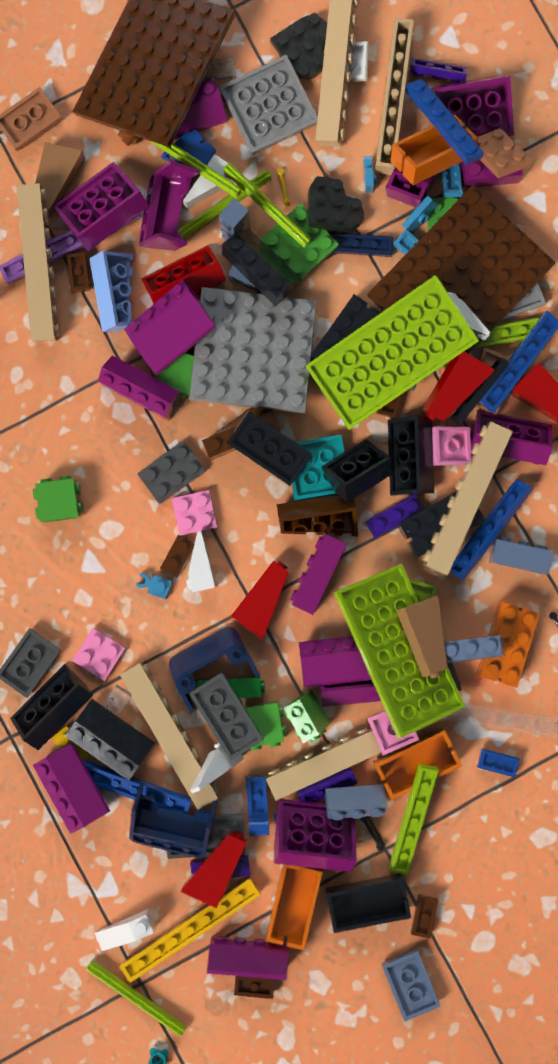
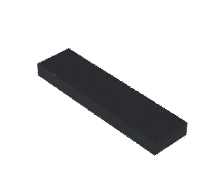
(469, 404)

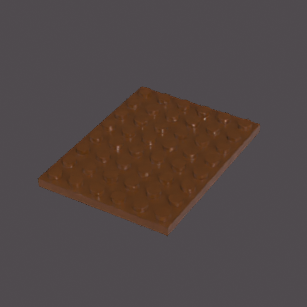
(154, 66)
(474, 256)

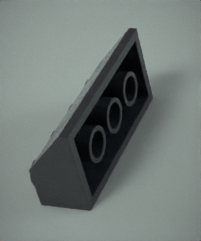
(260, 265)
(411, 456)
(51, 707)
(110, 739)

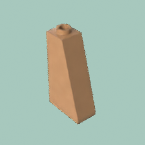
(57, 171)
(425, 635)

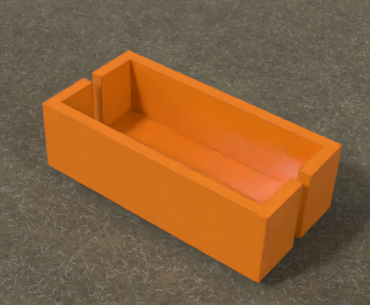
(425, 154)
(517, 628)
(400, 766)
(293, 905)

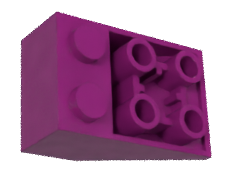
(403, 191)

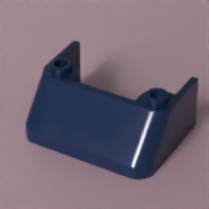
(204, 652)
(169, 828)

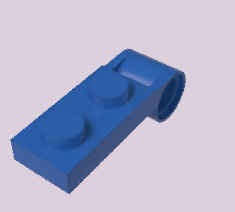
(257, 806)

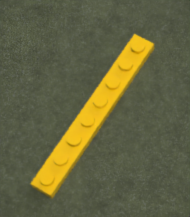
(189, 930)

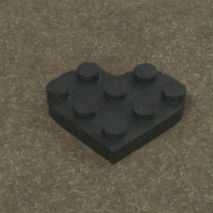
(303, 45)
(331, 208)

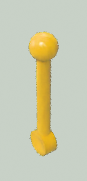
(280, 172)

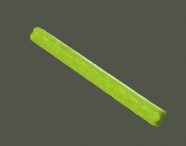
(204, 170)
(266, 205)
(215, 210)
(136, 998)

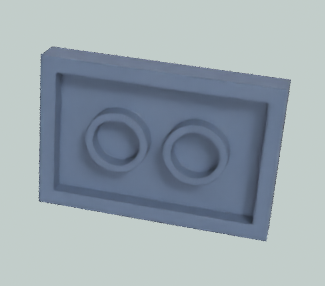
(410, 985)

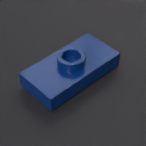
(498, 762)

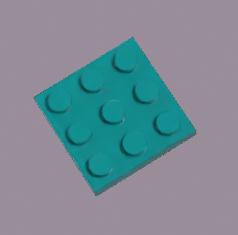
(311, 480)

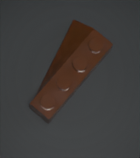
(216, 444)
(318, 516)

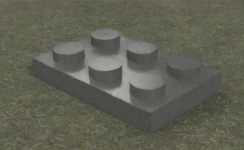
(171, 472)
(28, 662)

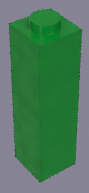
(243, 686)

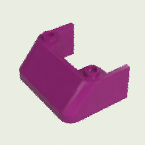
(164, 200)

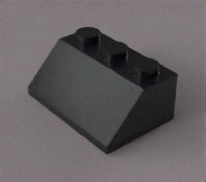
(357, 470)

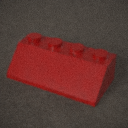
(196, 270)

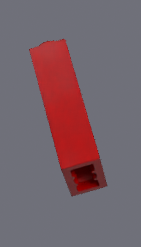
(455, 385)
(538, 391)
(260, 602)
(214, 873)

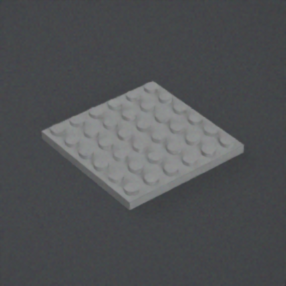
(254, 351)

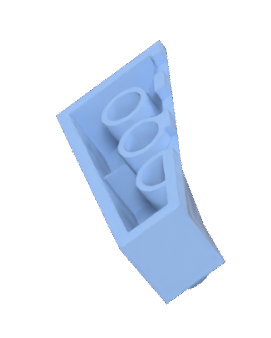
(112, 288)

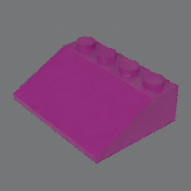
(480, 103)
(101, 206)
(170, 327)
(311, 840)

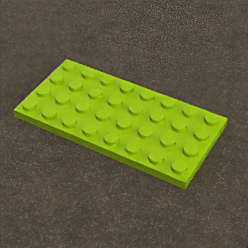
(392, 352)
(379, 635)

